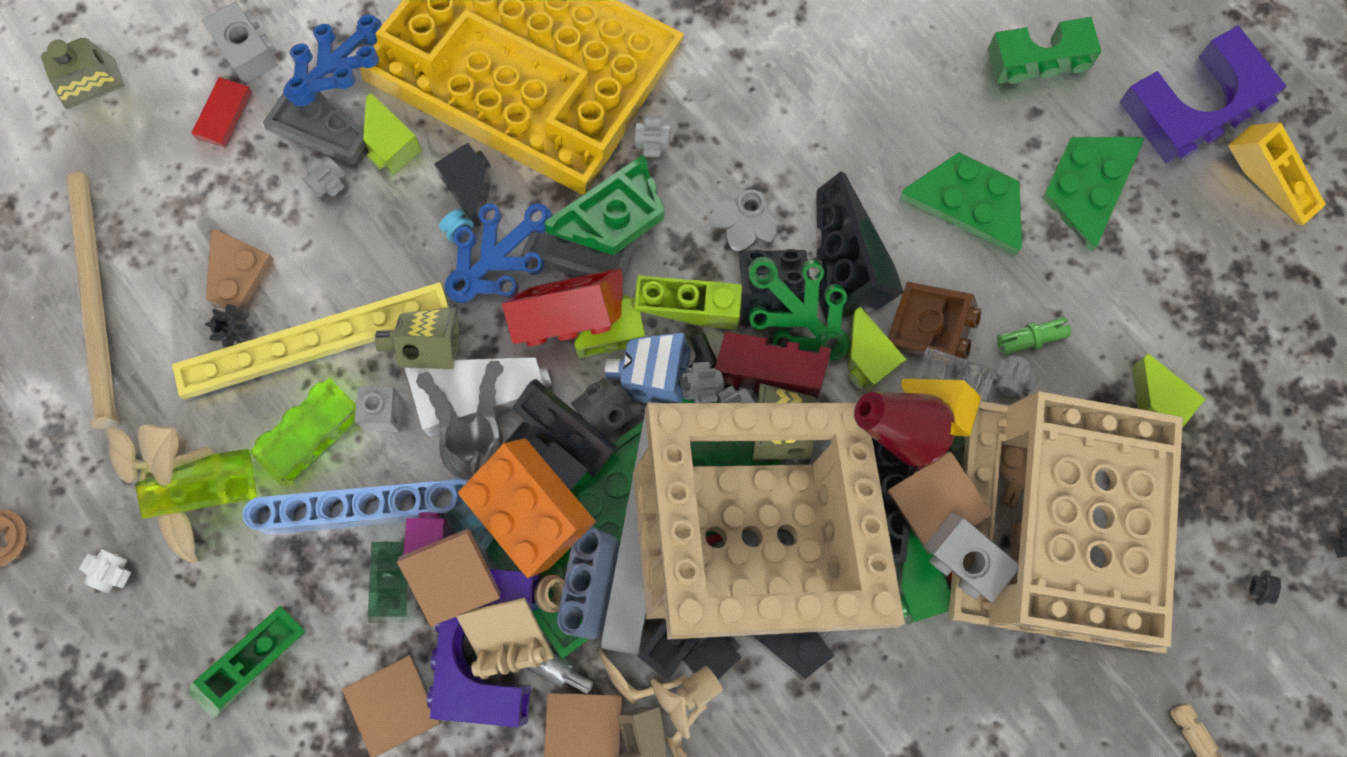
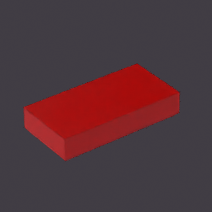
(221, 112)

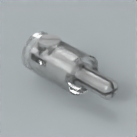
(560, 672)

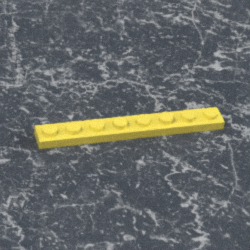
(300, 343)

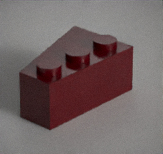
(752, 361)

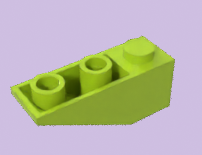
(690, 301)

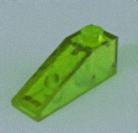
(200, 484)

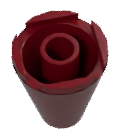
(907, 424)

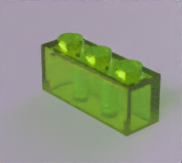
(305, 432)

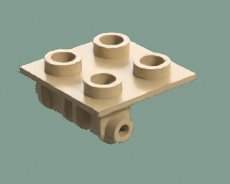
(504, 638)

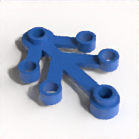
(304, 86)
(494, 256)

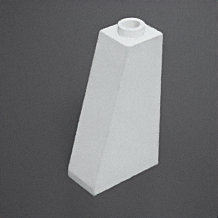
(463, 384)

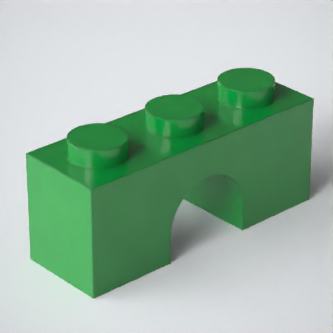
(1018, 57)

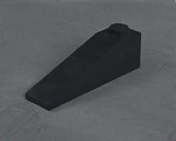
(852, 251)

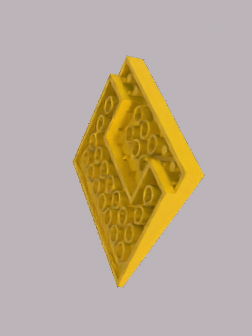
(527, 75)

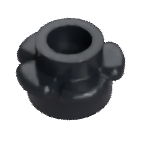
(1265, 588)

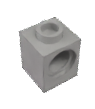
(378, 409)

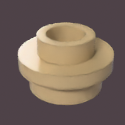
(541, 593)

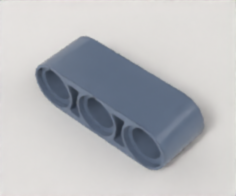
(591, 601)

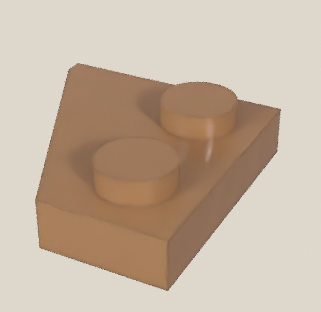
(234, 271)

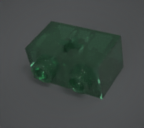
(387, 584)

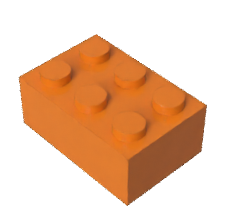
(526, 507)

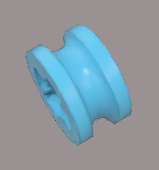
(453, 221)

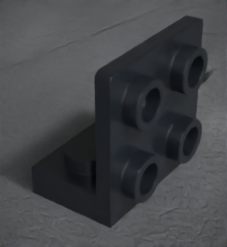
(789, 266)

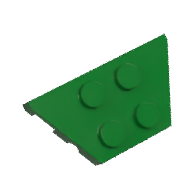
(1090, 182)
(972, 199)
(612, 211)

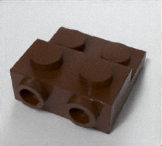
(934, 320)

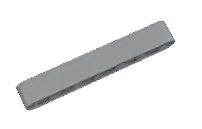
(627, 602)

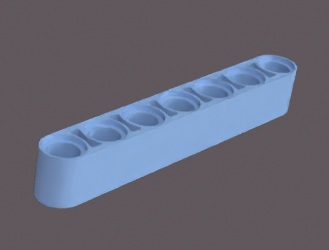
(354, 504)

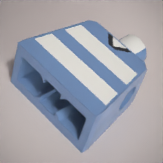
(652, 368)

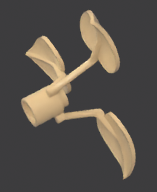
(158, 452)
(694, 692)

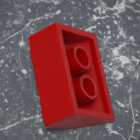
(565, 308)

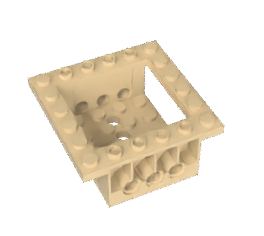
(841, 554)
(1057, 583)

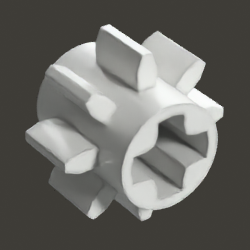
(105, 571)

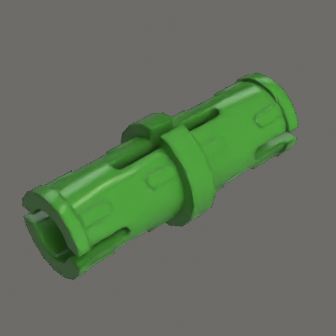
(1033, 336)

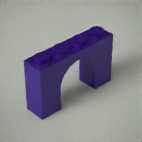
(1178, 129)
(467, 698)

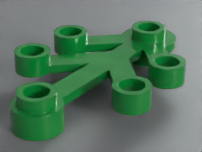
(801, 313)

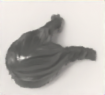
(462, 446)

